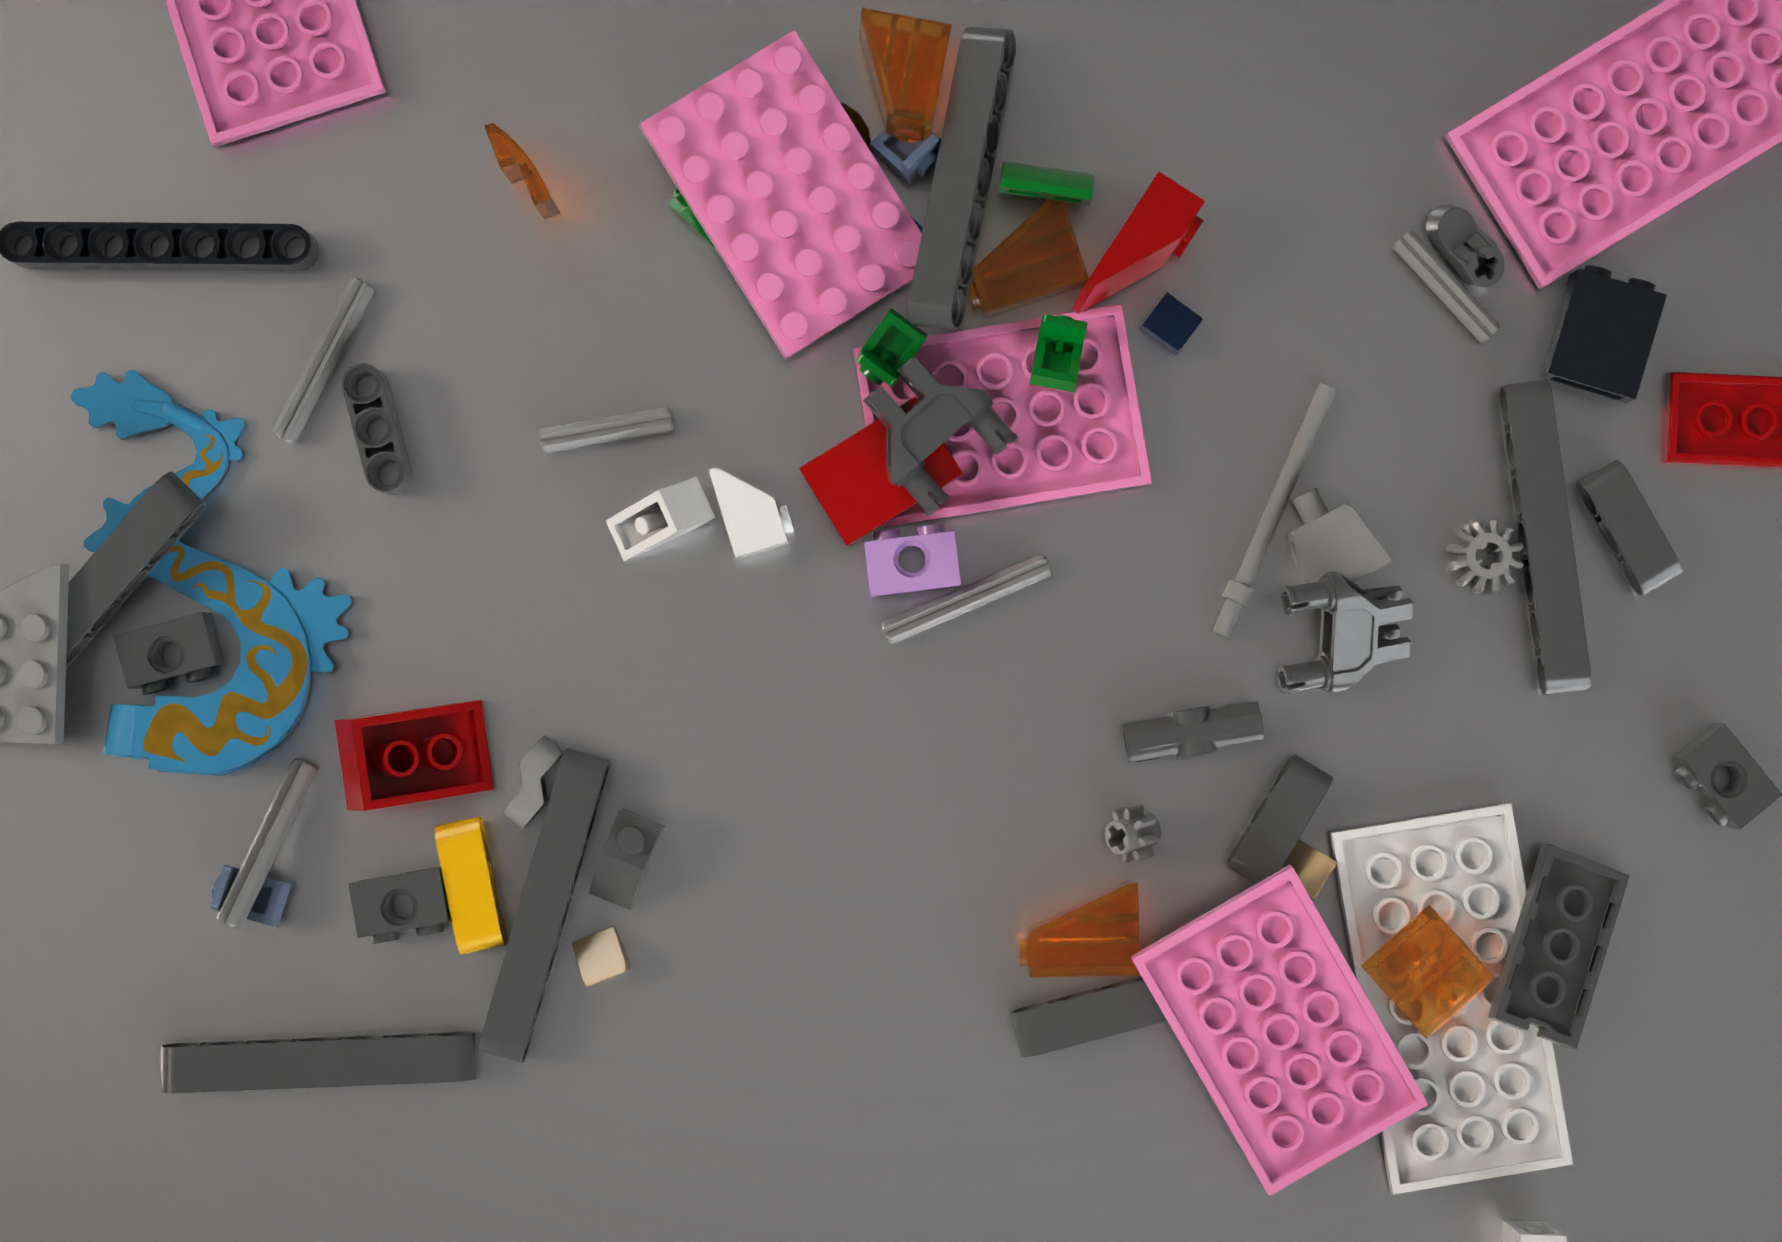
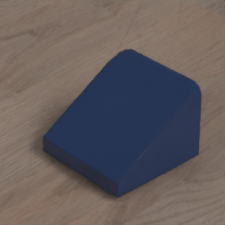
(1171, 323)

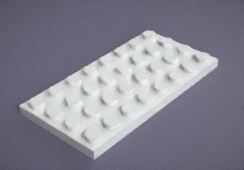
(1486, 1083)

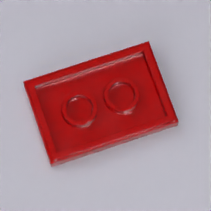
(1723, 420)
(854, 482)

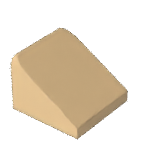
(1310, 866)
(600, 956)

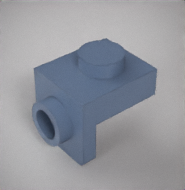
(907, 158)
(268, 904)

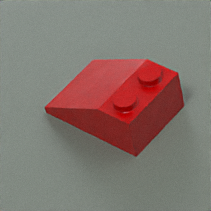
(1154, 230)
(413, 755)

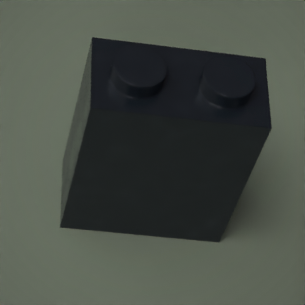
(1603, 334)

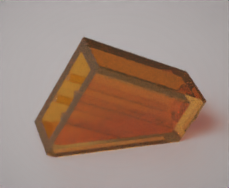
(905, 69)
(1030, 264)
(1086, 938)

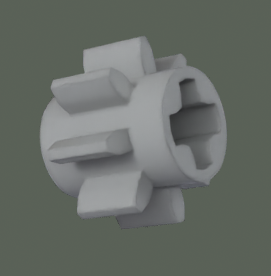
(1132, 833)

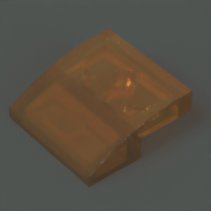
(519, 167)
(1427, 972)

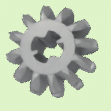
(1490, 572)

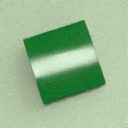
(1046, 183)

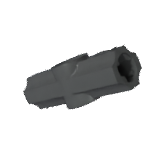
(1193, 731)

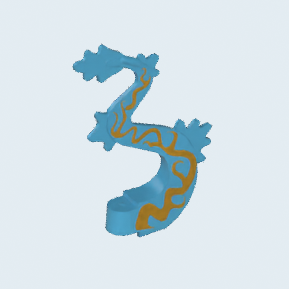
(277, 625)

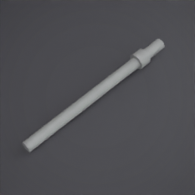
(1239, 592)

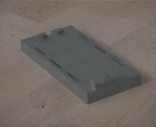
(1556, 944)

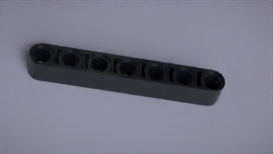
(137, 240)

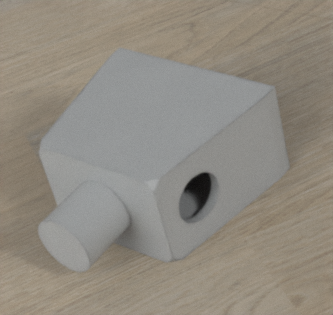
(1333, 541)

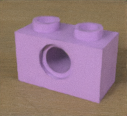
(940, 566)

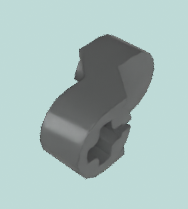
(1475, 261)

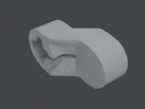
(533, 795)

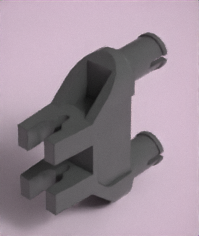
(928, 424)
(1348, 632)

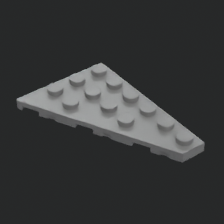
(34, 657)

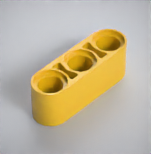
(470, 885)

